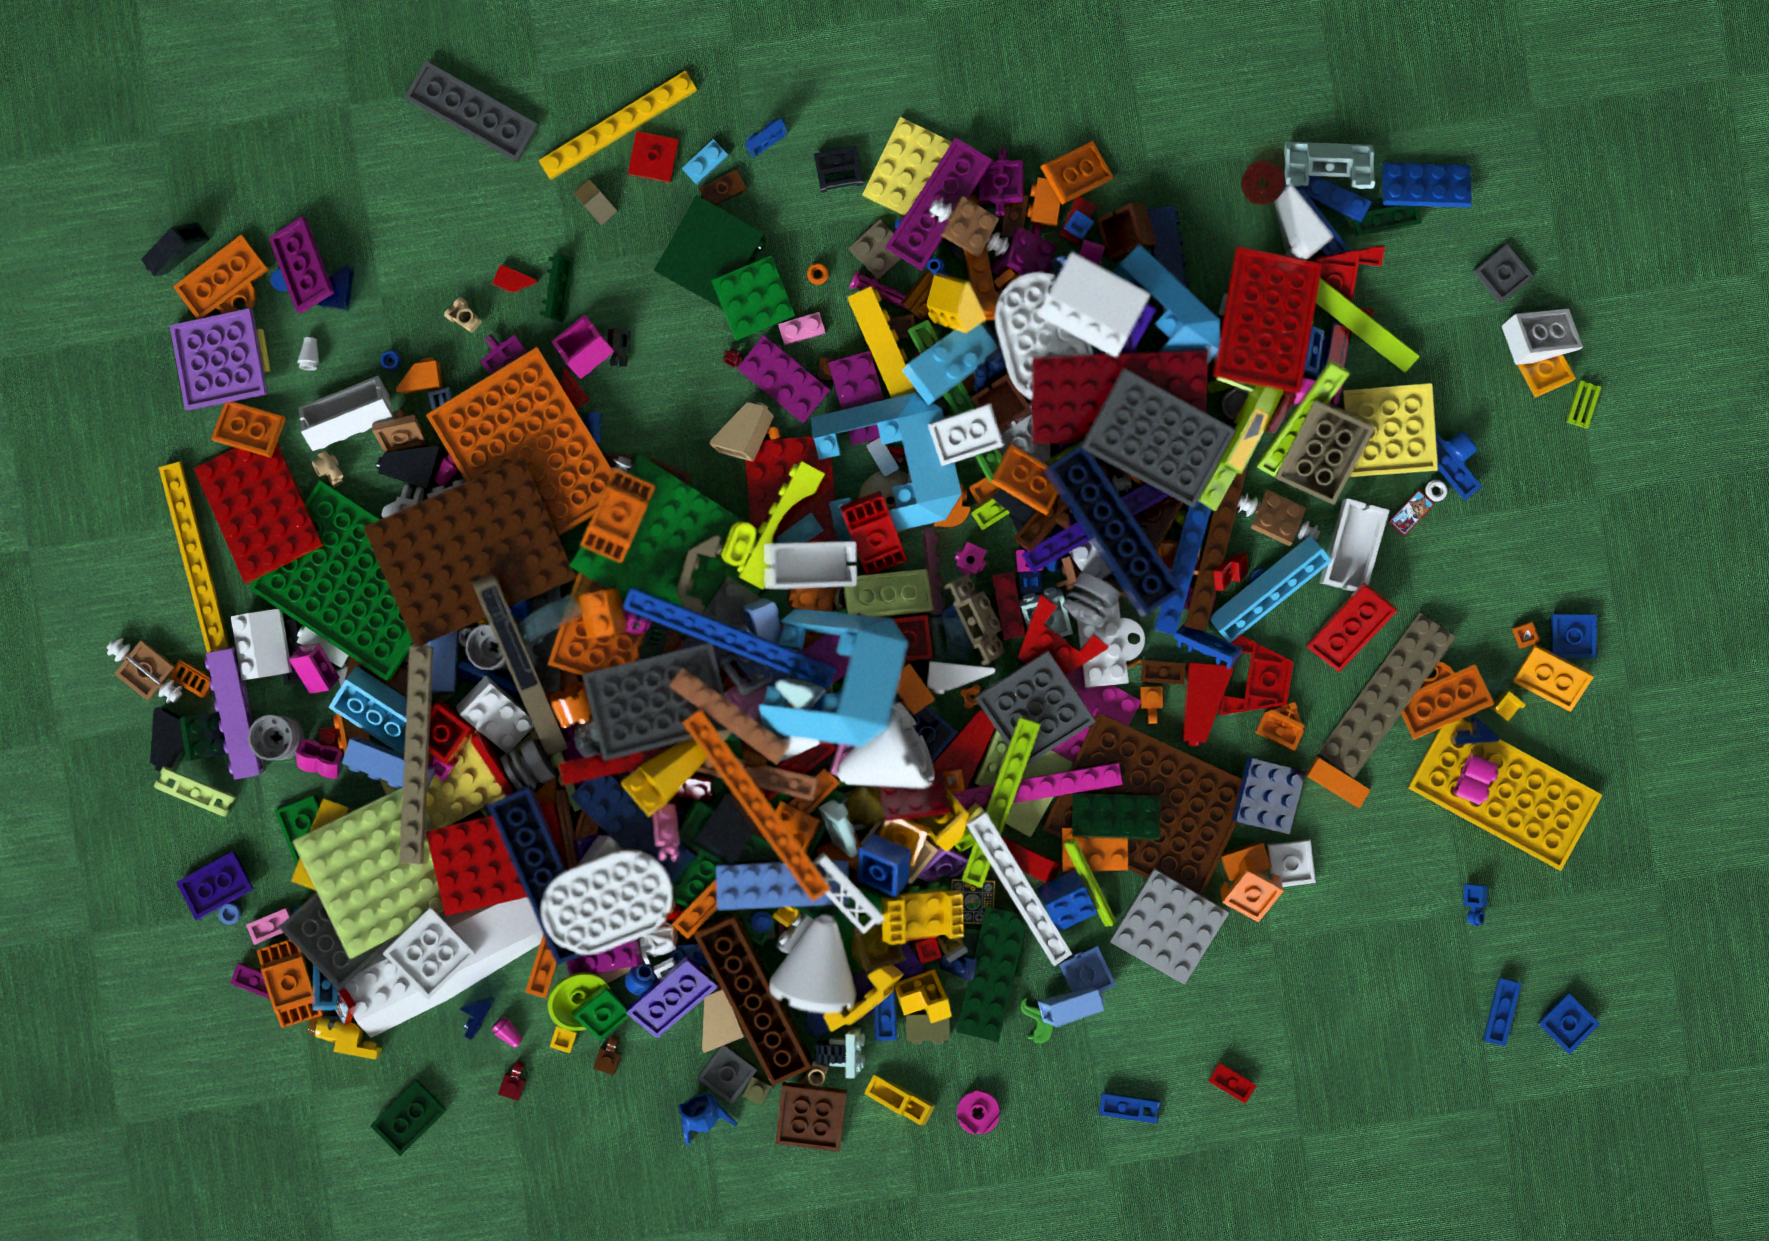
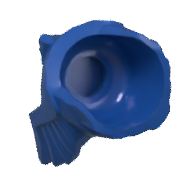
(701, 1114)

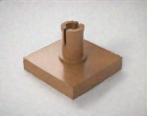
(399, 433)

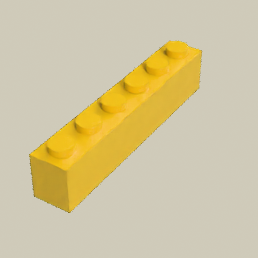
(881, 341)

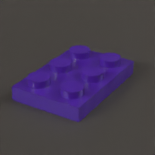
(215, 885)

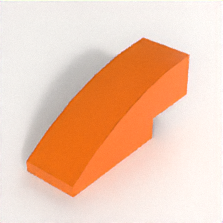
(1337, 782)

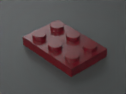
(914, 802)

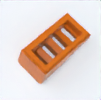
(206, 689)

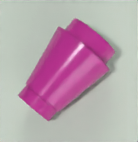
(446, 471)
(507, 1032)

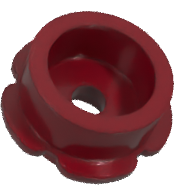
(732, 358)

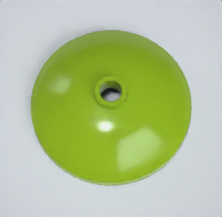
(563, 998)

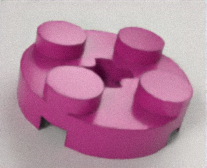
(978, 1124)

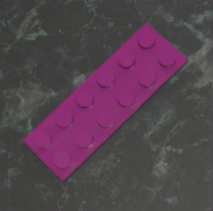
(953, 178)

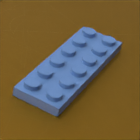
(769, 886)

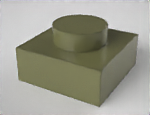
(757, 1090)

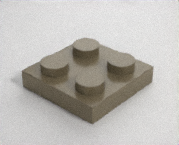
(872, 252)

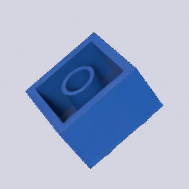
(884, 865)
(1067, 900)

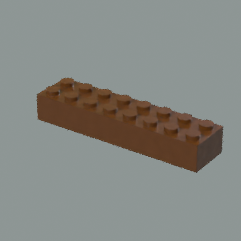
(747, 990)

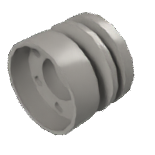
(1093, 595)
(482, 649)
(264, 733)
(532, 764)

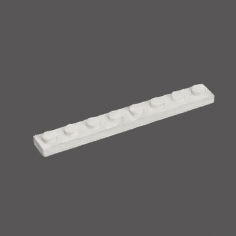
(1018, 888)

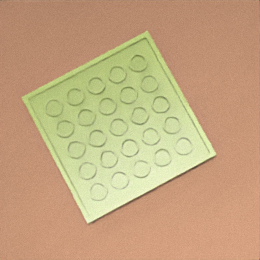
(361, 876)

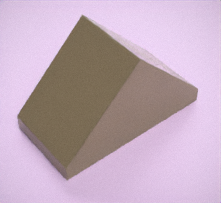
(595, 202)

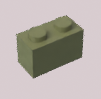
(921, 1029)

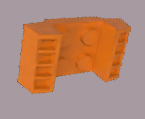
(617, 515)
(288, 983)

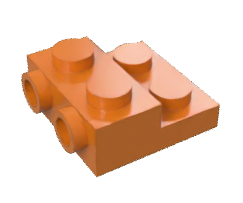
(812, 598)

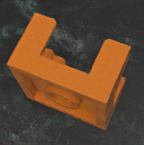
(1252, 892)

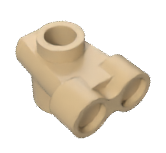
(461, 313)
(327, 465)
(811, 1078)

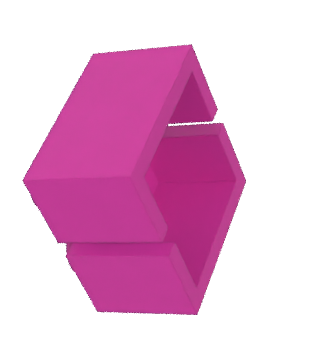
(582, 346)

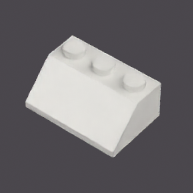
(261, 644)

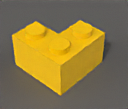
(923, 993)

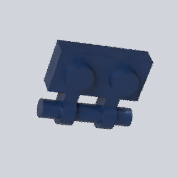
(990, 371)

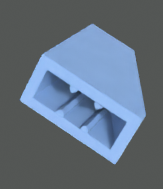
(1071, 1006)

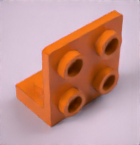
(800, 825)

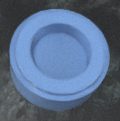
(230, 913)

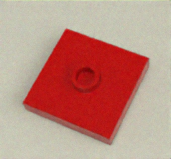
(653, 156)

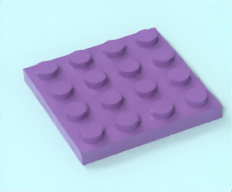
(219, 359)

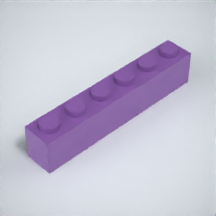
(234, 711)

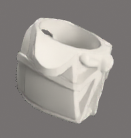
(659, 941)

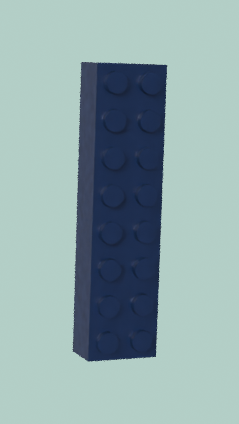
(1112, 530)
(531, 851)

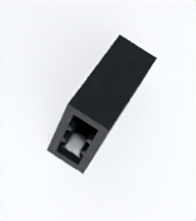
(174, 248)
(411, 465)
(167, 739)

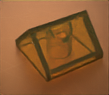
(872, 951)

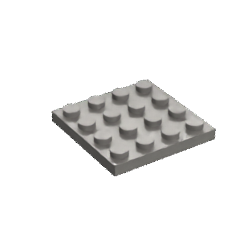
(1169, 926)

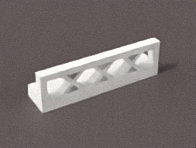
(852, 891)

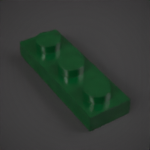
(1388, 219)

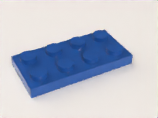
(1426, 184)

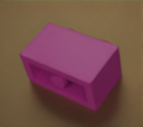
(314, 668)

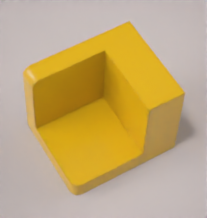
(1507, 705)

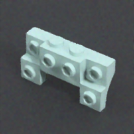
(1329, 159)

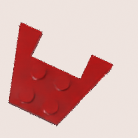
(1341, 269)
(1043, 638)
(1266, 680)

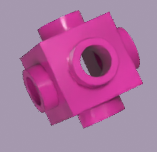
(973, 551)

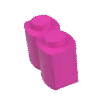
(317, 758)
(1475, 779)

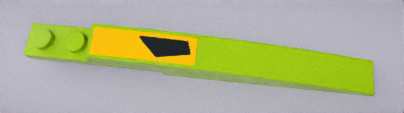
(1250, 427)

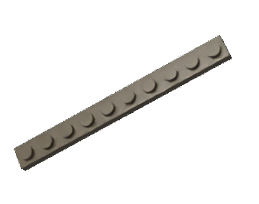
(416, 754)

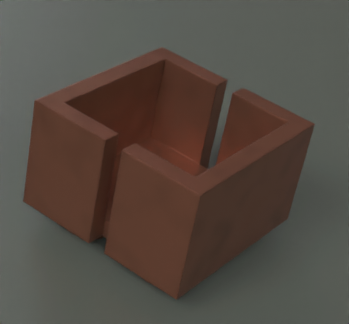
(1124, 233)
(1006, 403)

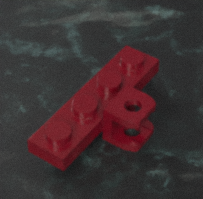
(694, 788)

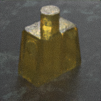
(864, 805)

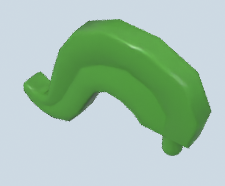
(1043, 1030)

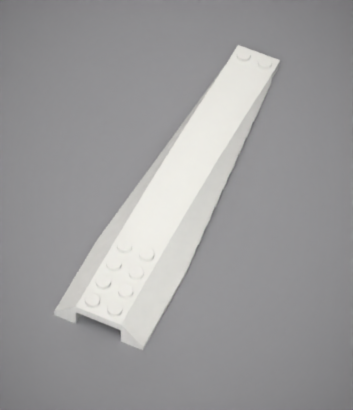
(494, 932)

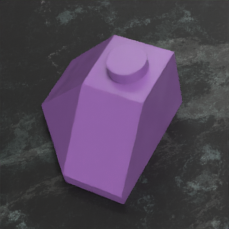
(944, 863)

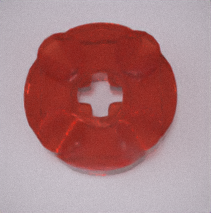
(1252, 176)

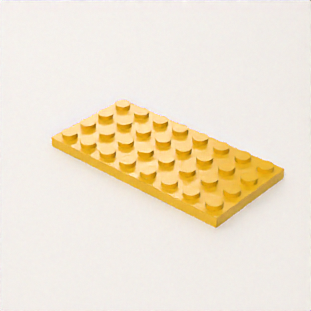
(1526, 803)

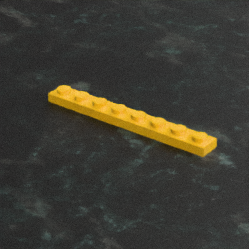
(618, 125)

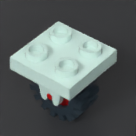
(843, 1052)

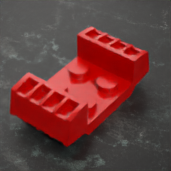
(873, 533)

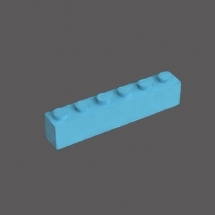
(1270, 589)

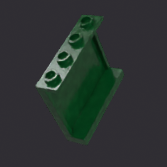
(706, 247)

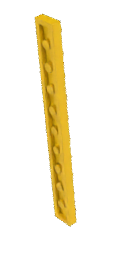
(194, 556)

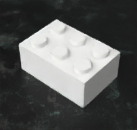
(495, 714)

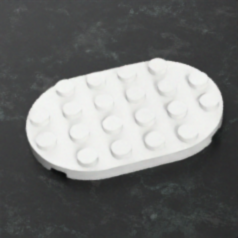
(1026, 333)
(607, 901)

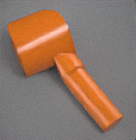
(774, 433)

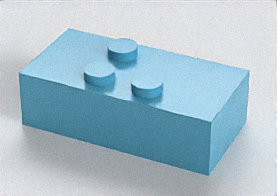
(949, 362)
(373, 708)

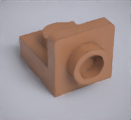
(1071, 572)

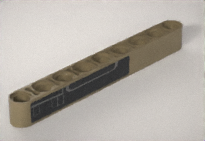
(519, 665)

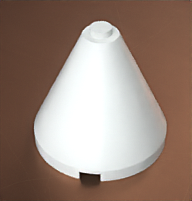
(891, 758)
(816, 971)

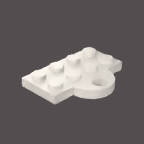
(1110, 665)

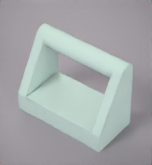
(800, 692)

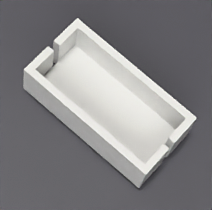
(345, 413)
(1354, 545)
(810, 565)

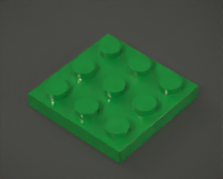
(753, 297)

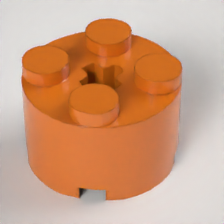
(571, 705)

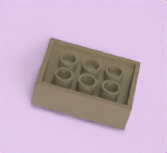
(1325, 451)

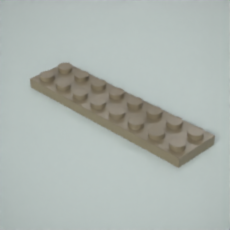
(1387, 695)

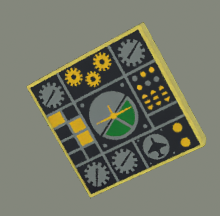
(975, 899)

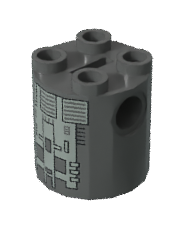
(587, 739)

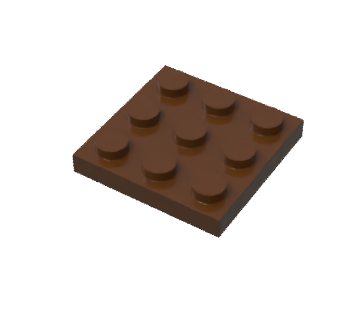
(810, 1116)

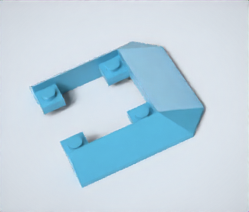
(903, 419)
(870, 684)

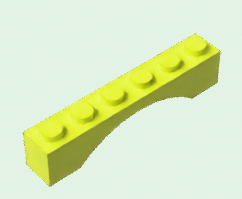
(802, 483)

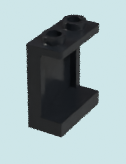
(727, 828)

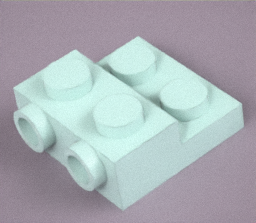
(1057, 621)
(839, 827)

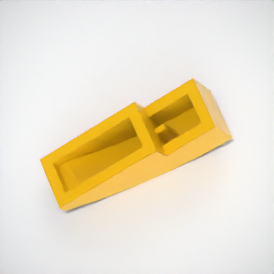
(899, 1100)

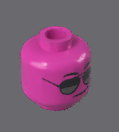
(635, 623)

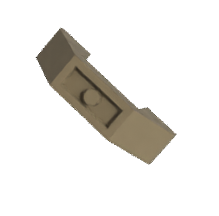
(709, 548)

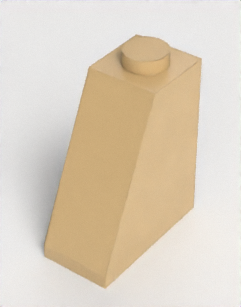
(744, 432)
(719, 1021)

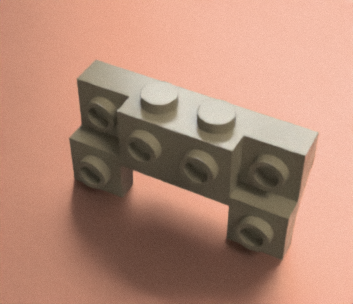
(977, 618)

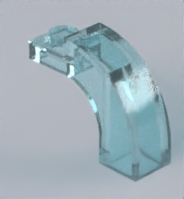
(547, 619)

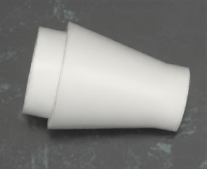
(308, 356)

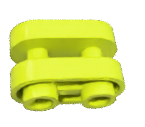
(738, 543)

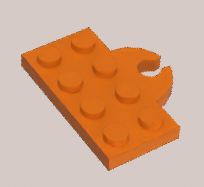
(223, 280)
(1446, 700)

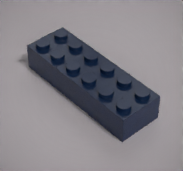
(627, 823)

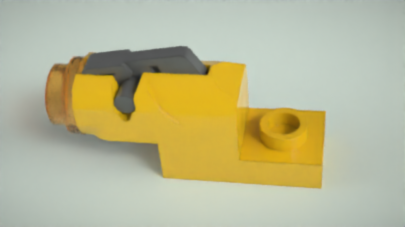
(346, 1037)

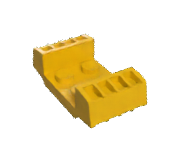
(922, 915)
(884, 981)

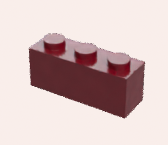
(1008, 605)

